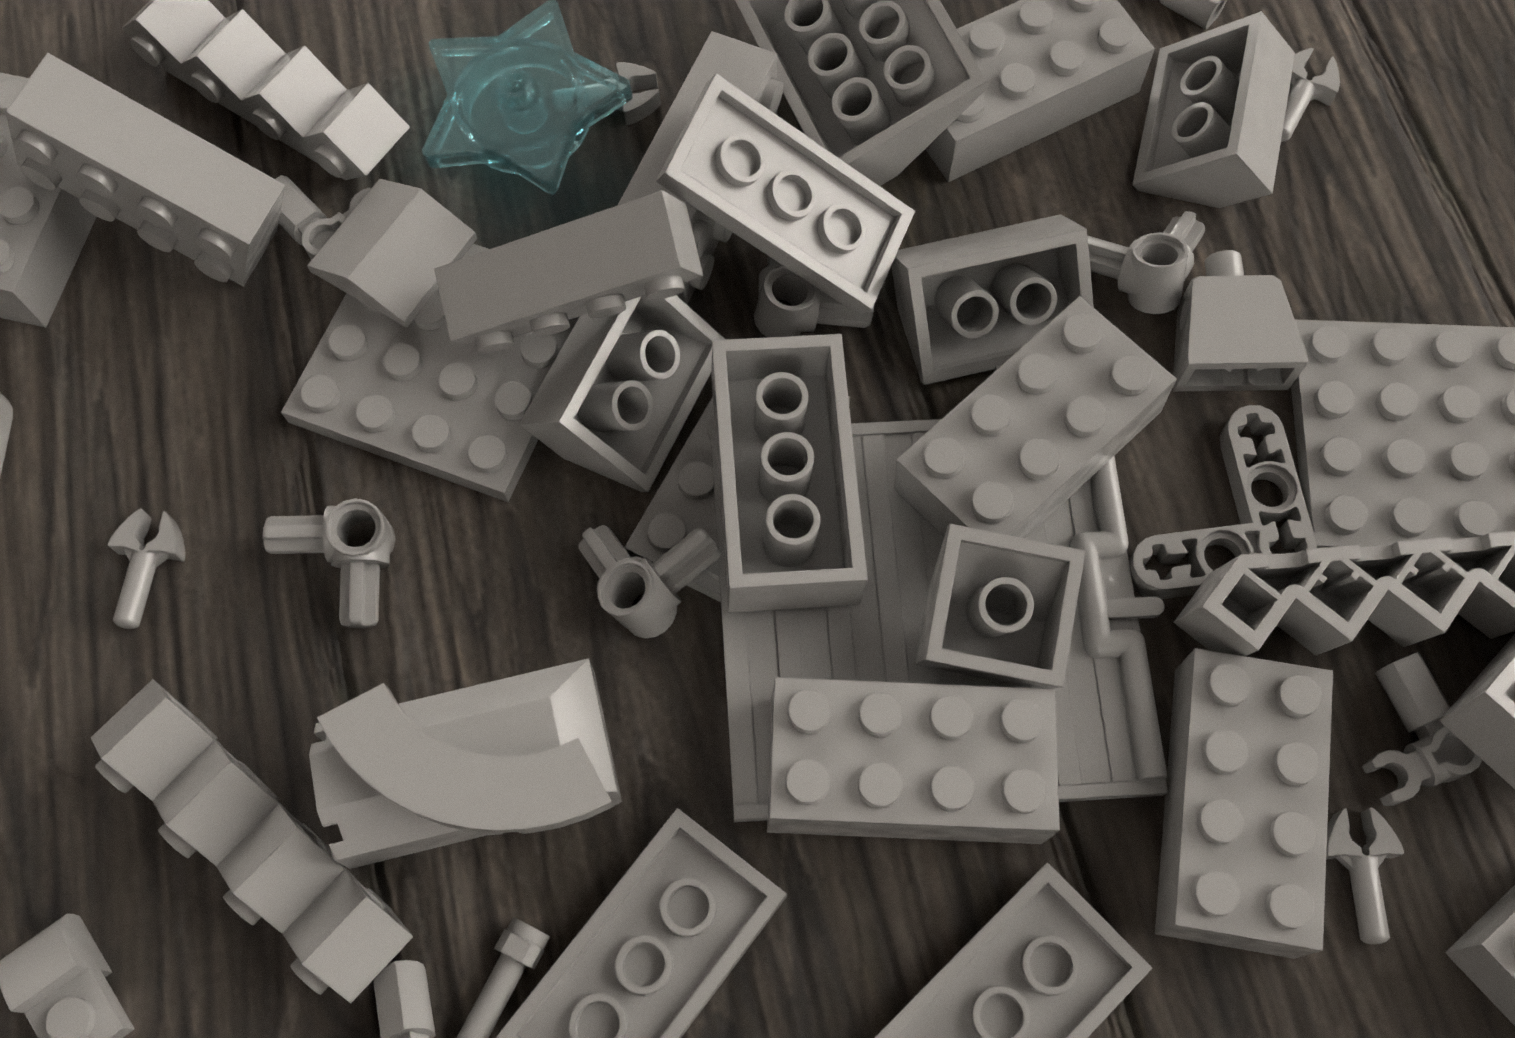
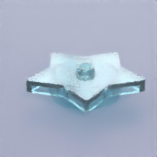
(519, 99)

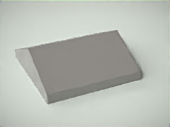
(391, 248)

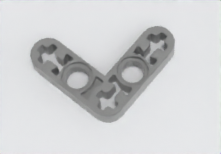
(1249, 536)

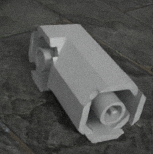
(491, 718)

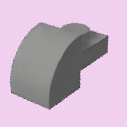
(63, 984)

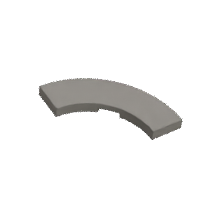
(459, 785)

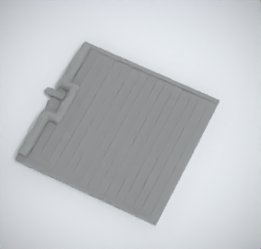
(1104, 710)

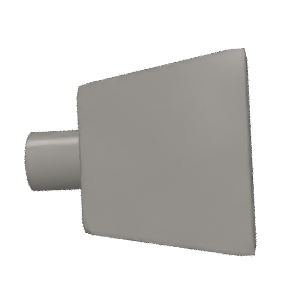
(1236, 331)

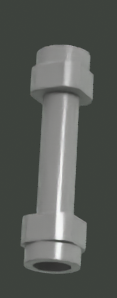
(520, 947)

